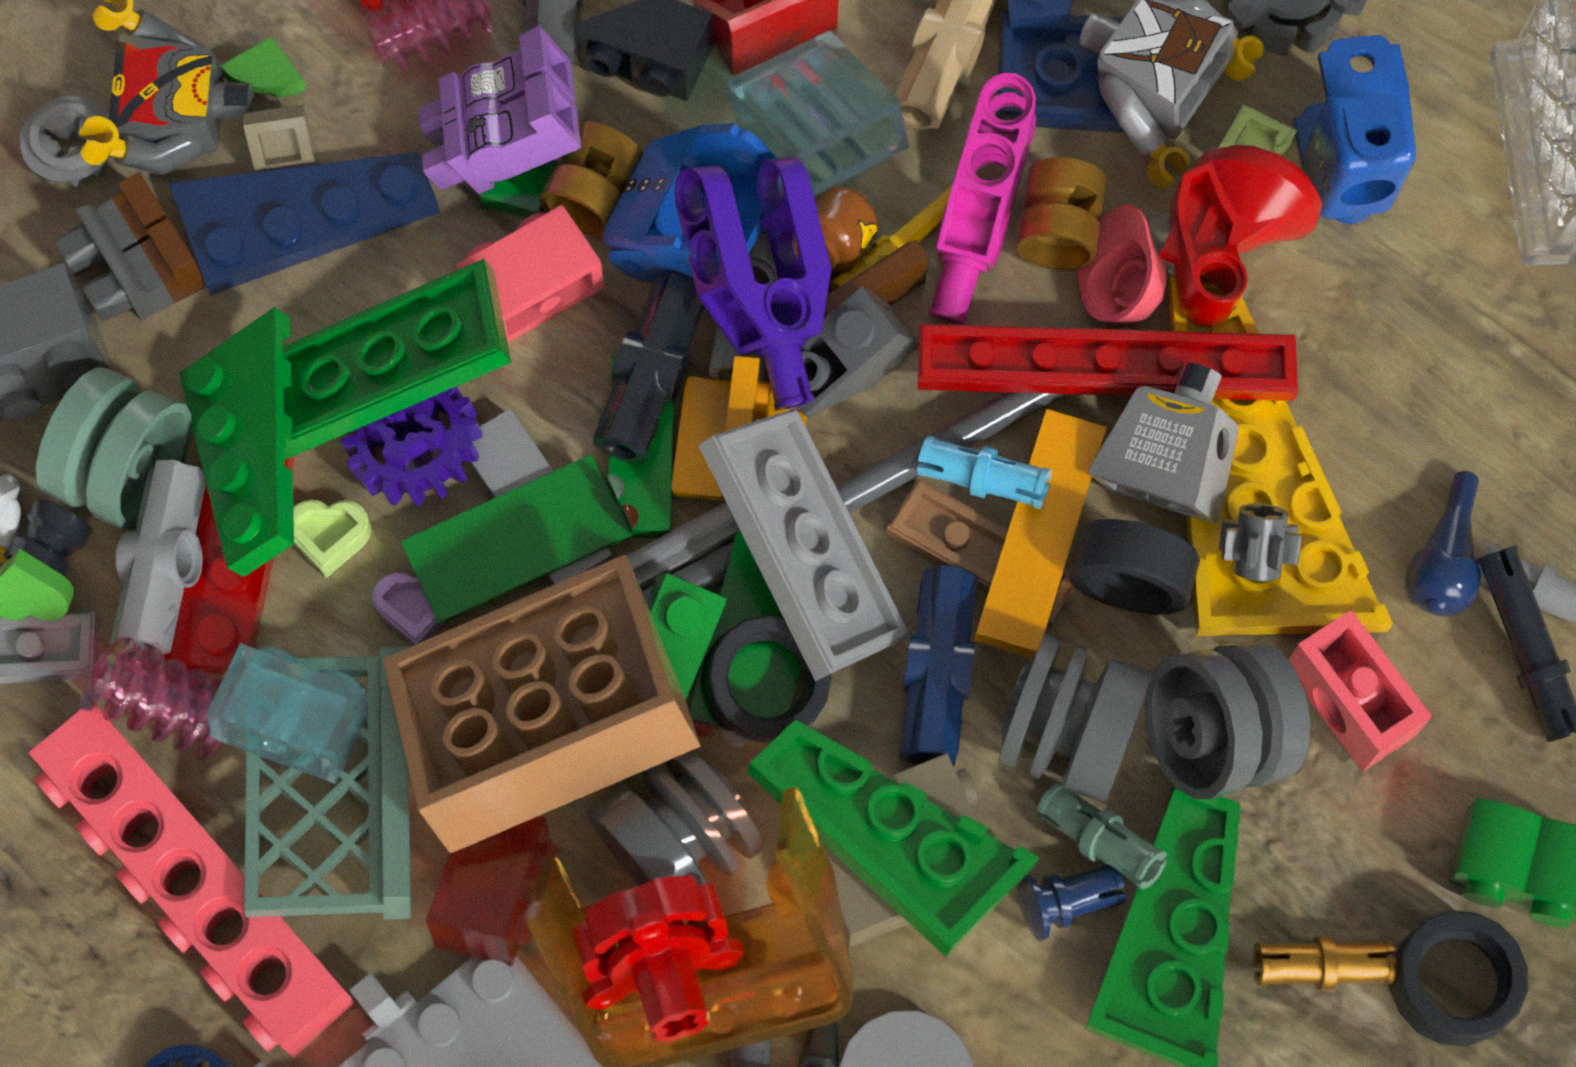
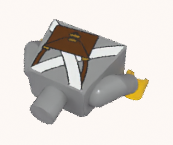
(1161, 69)

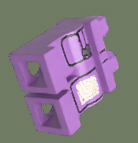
(502, 116)

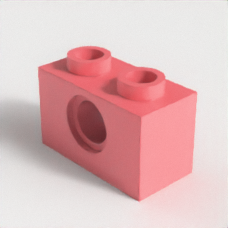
(1358, 691)

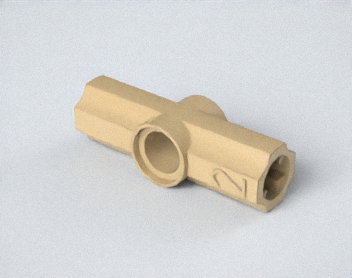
(941, 55)

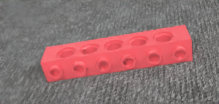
(92, 748)

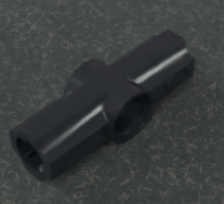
(649, 368)

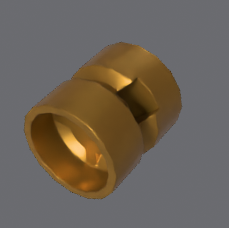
(592, 177)
(1062, 214)

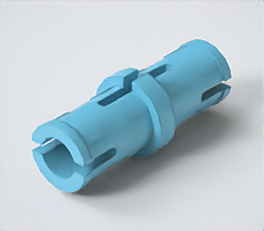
(984, 472)

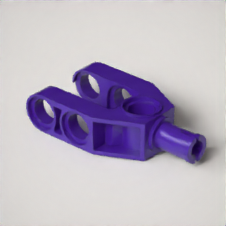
(755, 316)

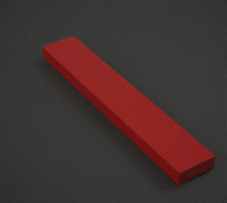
(1101, 360)

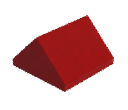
(762, 29)

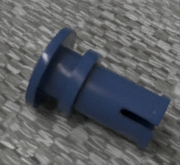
(1069, 897)

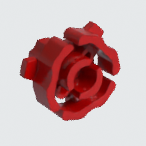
(656, 951)

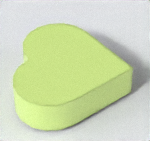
(330, 532)

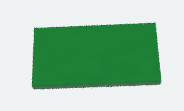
(394, 356)

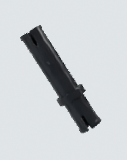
(1531, 642)

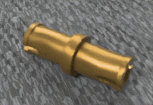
(1324, 963)

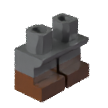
(141, 249)

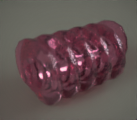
(420, 24)
(153, 691)

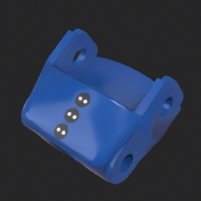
(1363, 135)
(645, 221)

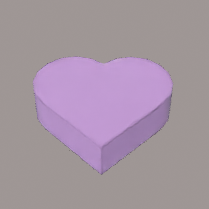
(405, 607)

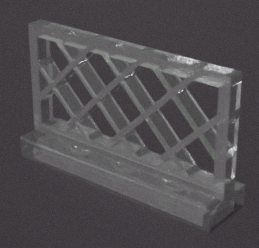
(1538, 130)

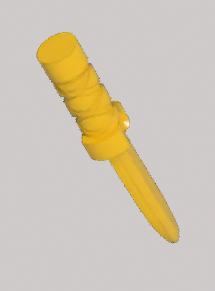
(915, 229)

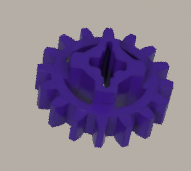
(416, 448)

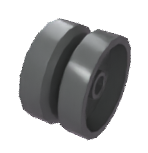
(1227, 718)

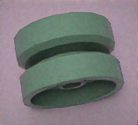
(106, 442)

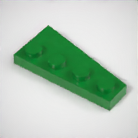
(243, 438)
(912, 853)
(1170, 955)

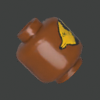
(846, 225)

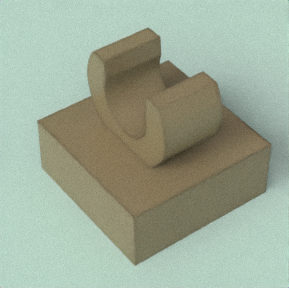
(279, 138)

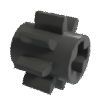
(1260, 542)

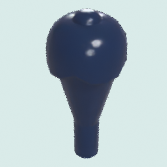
(1444, 573)

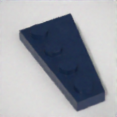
(287, 216)

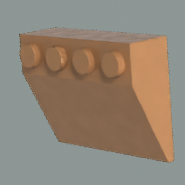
(537, 705)

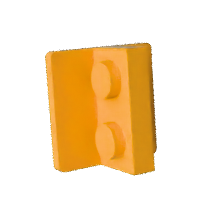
(713, 408)

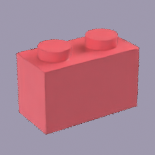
(540, 269)

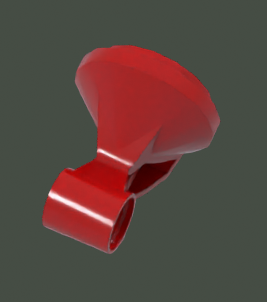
(1227, 207)

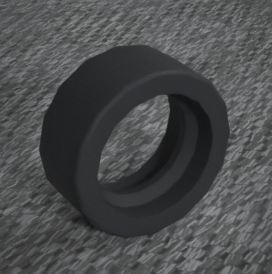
(1134, 566)
(717, 688)
(1495, 944)

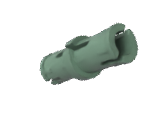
(1102, 835)

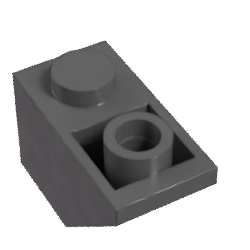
(854, 350)

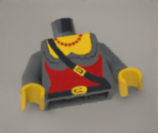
(162, 96)

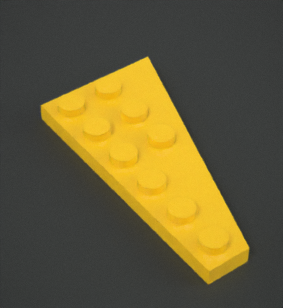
(1280, 469)

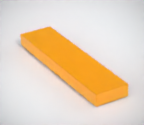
(1040, 538)

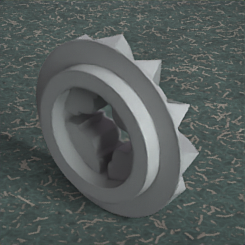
(58, 121)

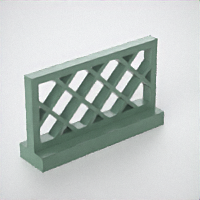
(386, 825)

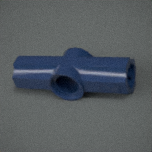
(939, 665)

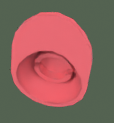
(1127, 272)

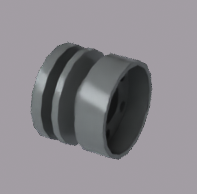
(1073, 717)
(678, 825)

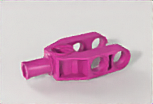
(980, 208)

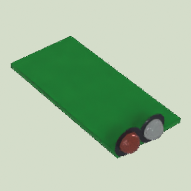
(519, 537)
(762, 672)

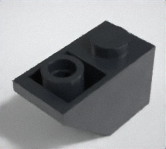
(649, 43)

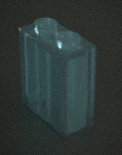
(820, 110)

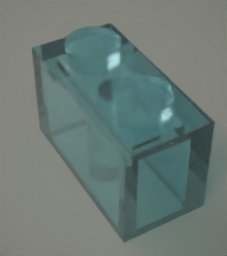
(288, 711)

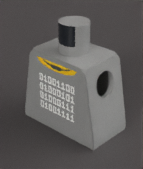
(1172, 447)

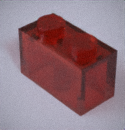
(488, 893)

